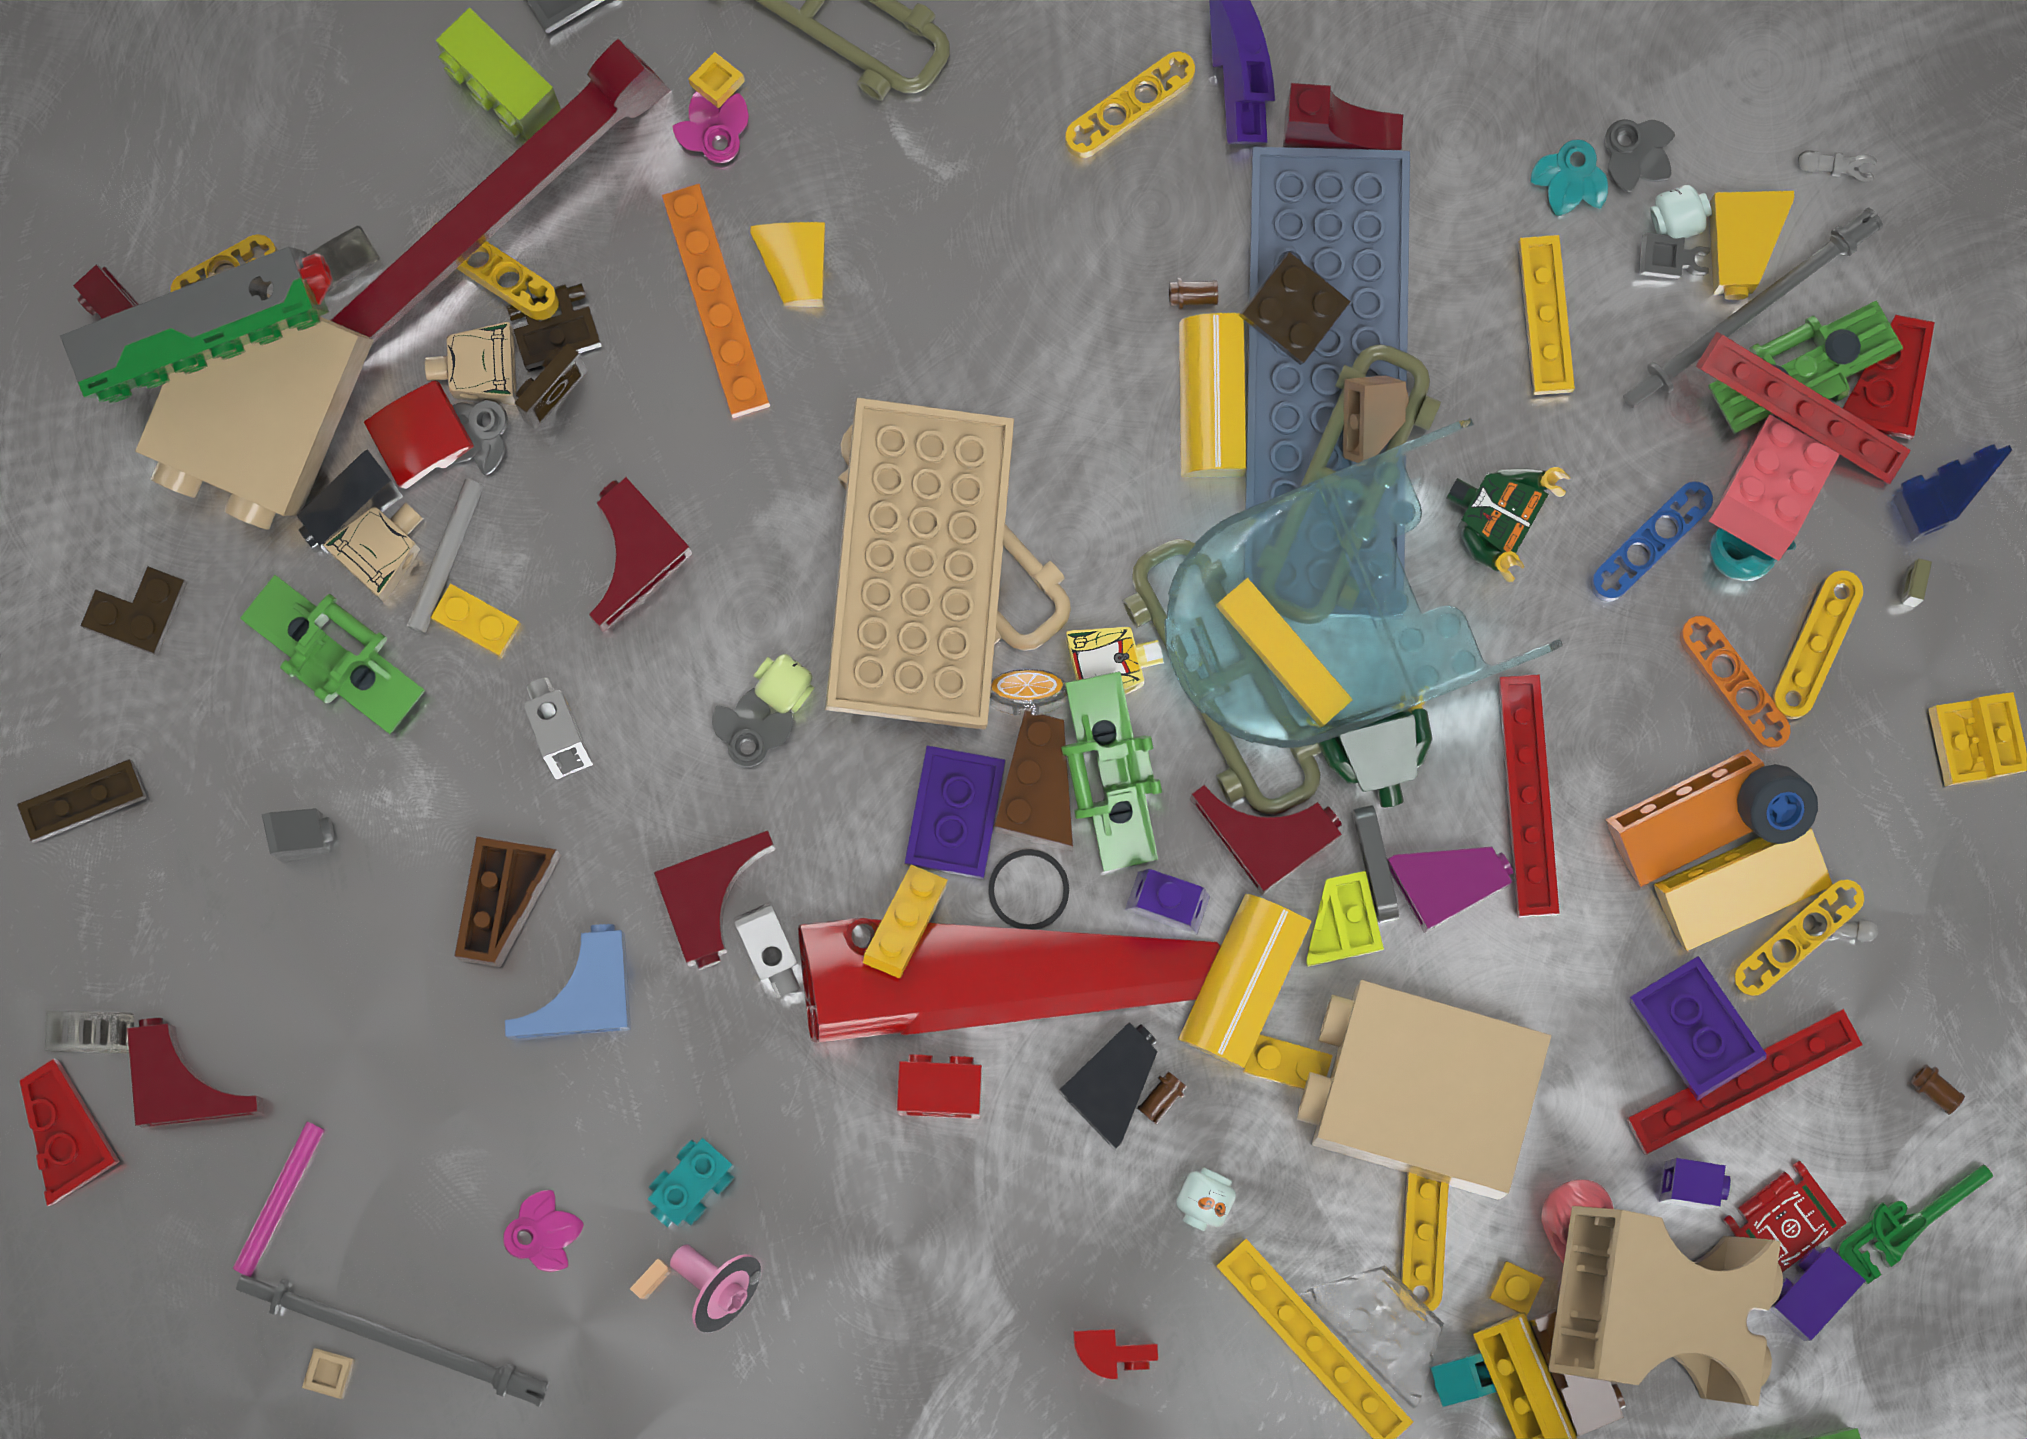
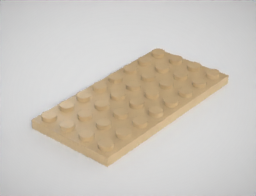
(920, 564)

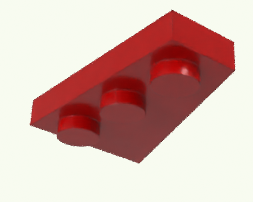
(1892, 389)
(64, 1132)

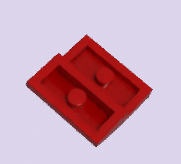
(418, 433)

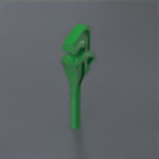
(1895, 1231)

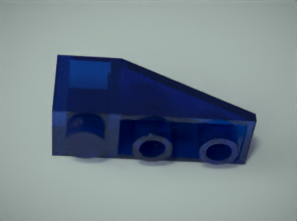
(1940, 500)

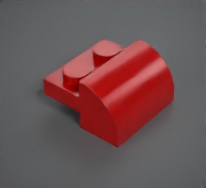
(1100, 1354)

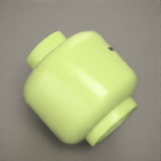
(783, 683)

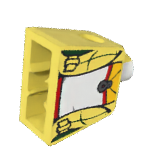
(1109, 651)

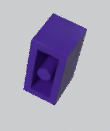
(1694, 1183)
(1816, 1292)

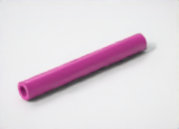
(278, 1199)

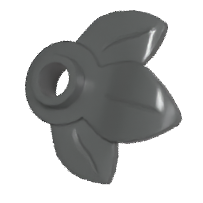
(1643, 156)
(487, 440)
(753, 723)

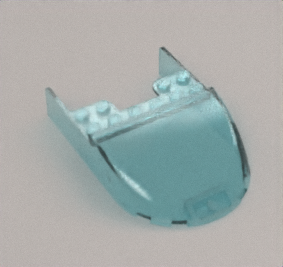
(1341, 587)

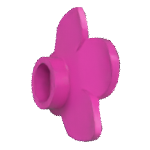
(712, 123)
(548, 1231)

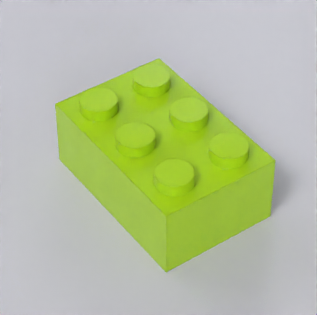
(497, 76)

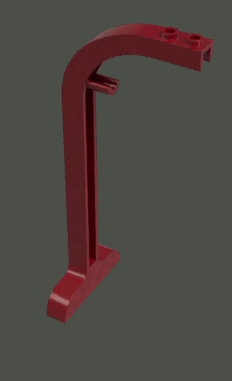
(618, 88)

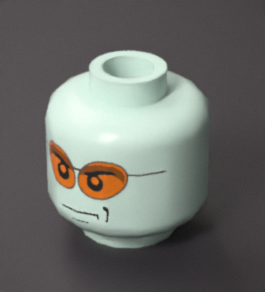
(1206, 1199)

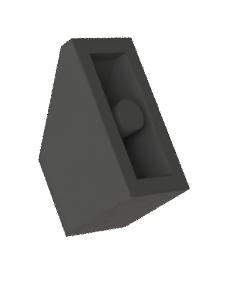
(297, 834)

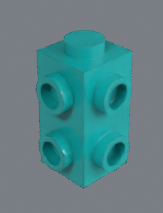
(681, 1193)

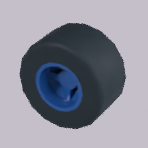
(1777, 804)

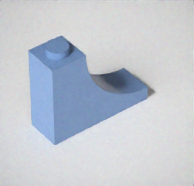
(593, 997)

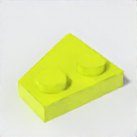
(1344, 921)

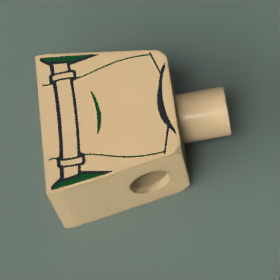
(478, 364)
(377, 548)

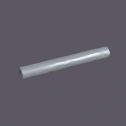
(445, 556)

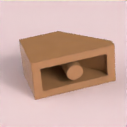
(1372, 414)

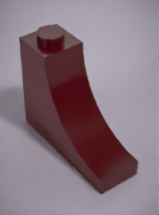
(1324, 121)
(644, 550)
(1269, 846)
(698, 893)
(168, 1088)

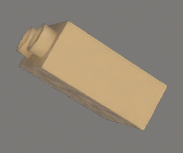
(256, 420)
(1425, 1088)

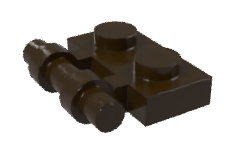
(544, 336)

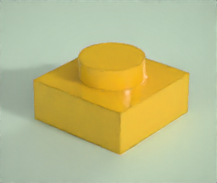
(716, 80)
(1516, 1288)

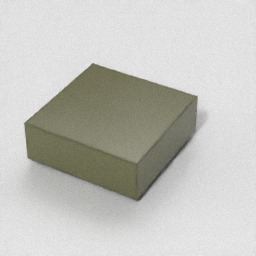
(1916, 582)

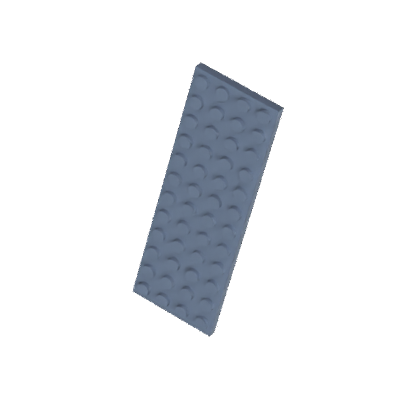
(1350, 226)

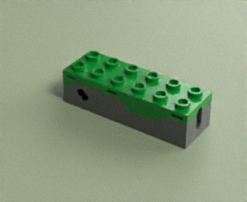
(198, 324)

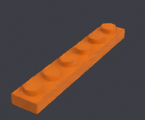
(715, 300)

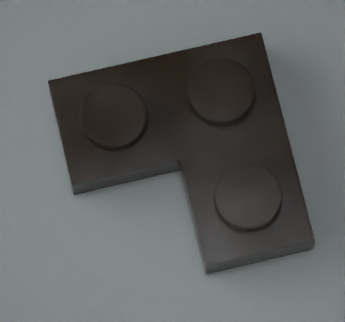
(143, 621)

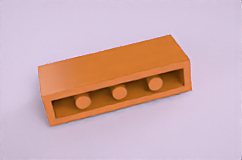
(1683, 820)

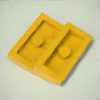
(1979, 739)

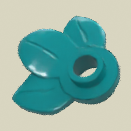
(1570, 183)

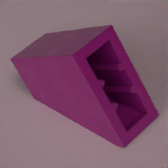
(1448, 881)

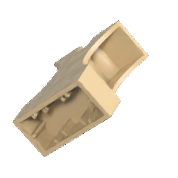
(1640, 1300)

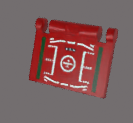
(1789, 1213)

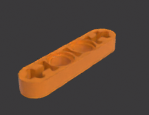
(1740, 678)

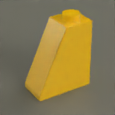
(1743, 238)

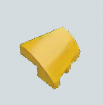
(794, 260)

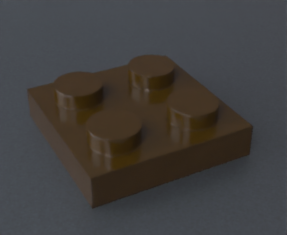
(1294, 308)
(541, 396)

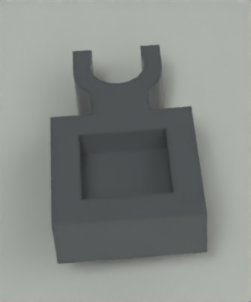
(1667, 257)

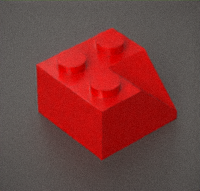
(939, 1088)

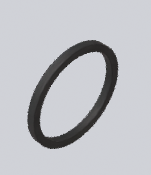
(1029, 852)

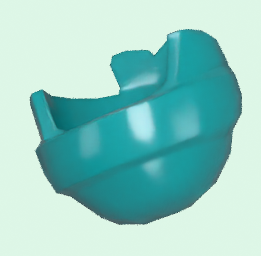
(1739, 559)

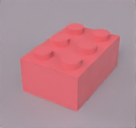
(1774, 487)

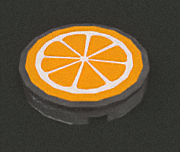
(1027, 690)

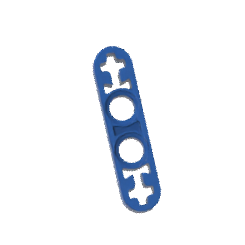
(1655, 544)

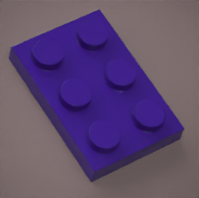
(955, 812)
(1698, 1028)

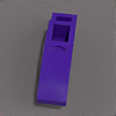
(1247, 69)

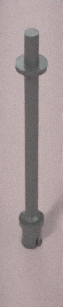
(1842, 241)
(503, 1379)

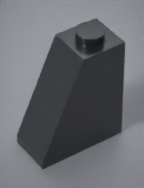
(346, 499)
(1112, 1083)

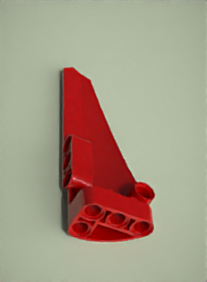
(988, 977)

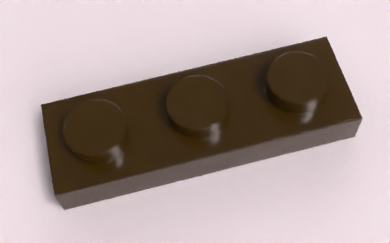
(81, 801)

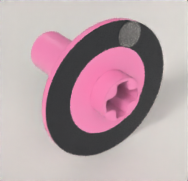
(722, 1290)

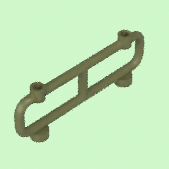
(877, 77)
(1419, 412)
(1236, 780)

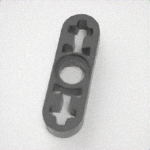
(1375, 863)

